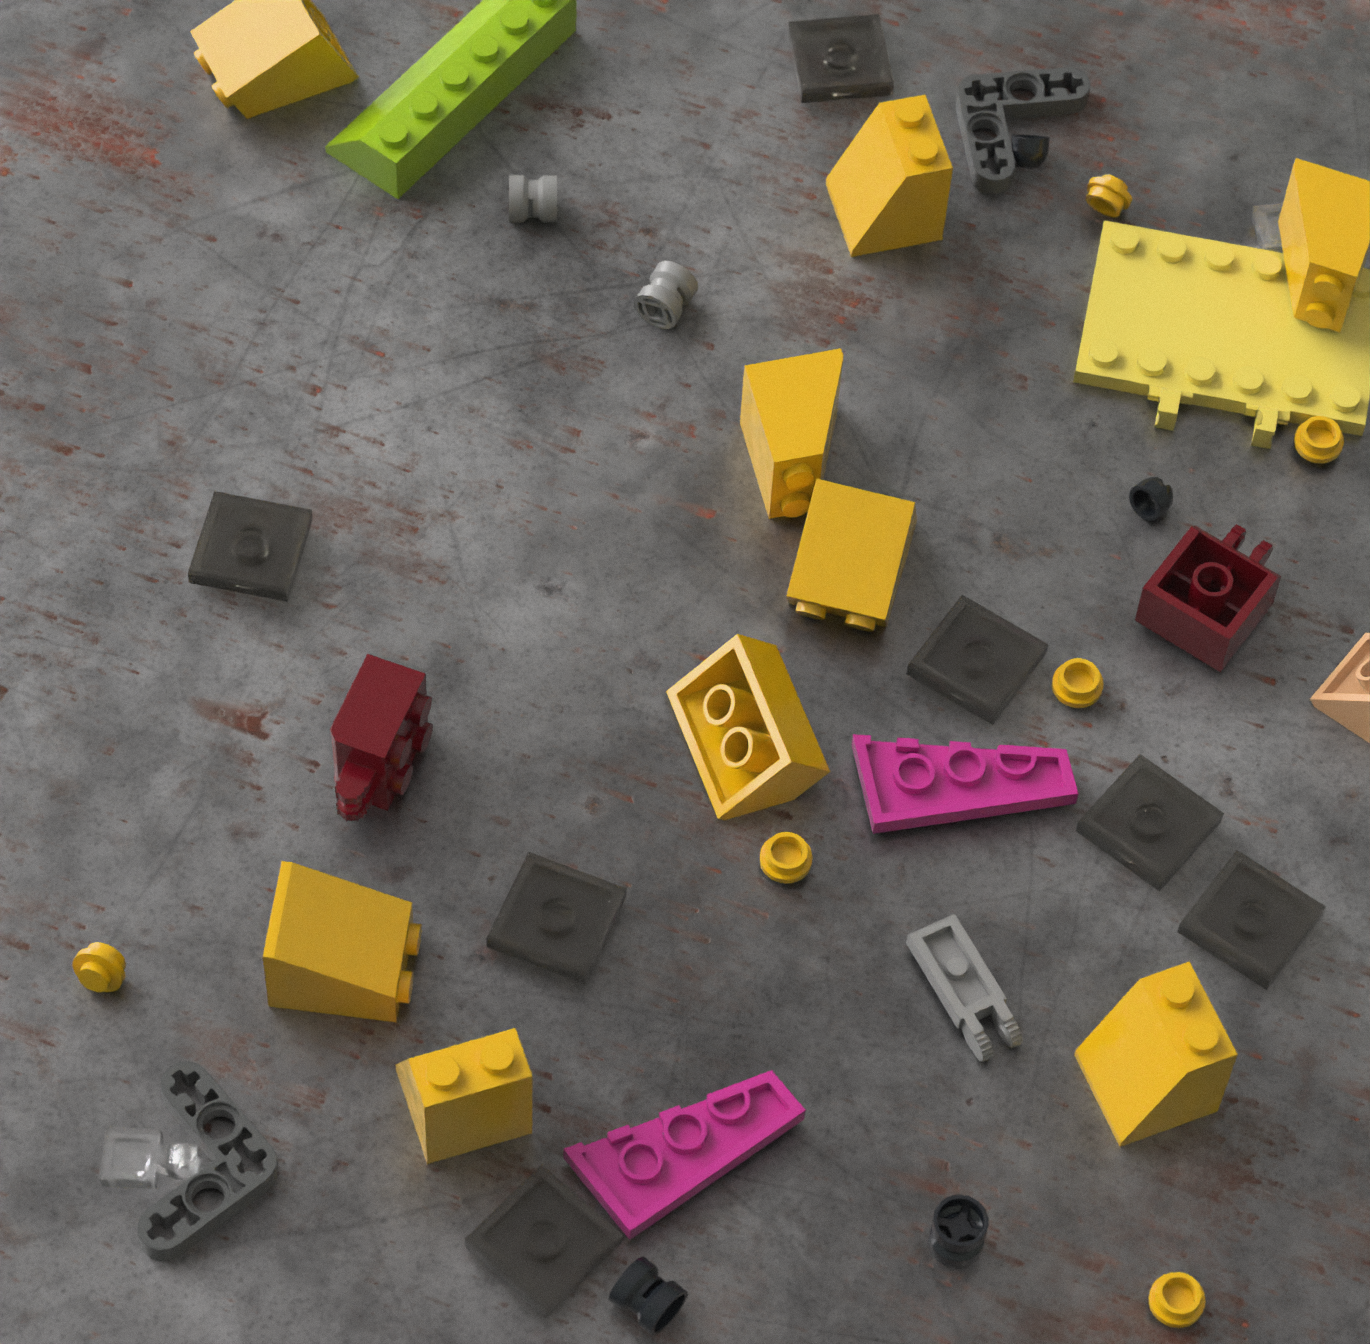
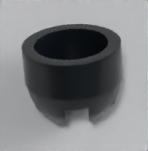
(1030, 150)
(1143, 493)

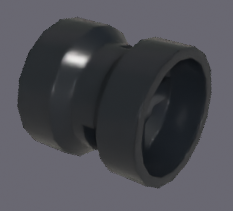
(961, 1218)
(648, 1296)

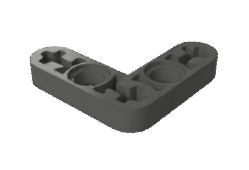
(993, 114)
(222, 1173)

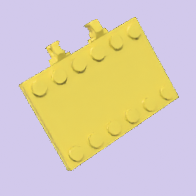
(1218, 333)

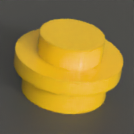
(1108, 195)
(1319, 440)
(1077, 683)
(786, 858)
(100, 967)
(1177, 1300)

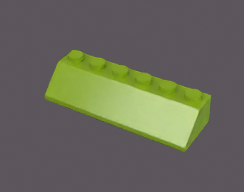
(451, 90)

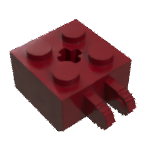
(1209, 594)
(378, 736)

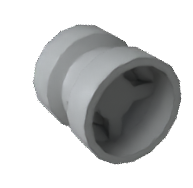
(532, 198)
(663, 299)

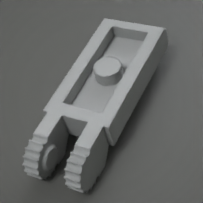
(963, 984)

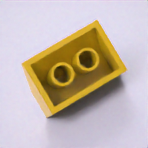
(747, 728)

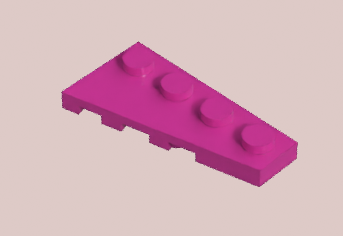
(935, 784)
(668, 1160)

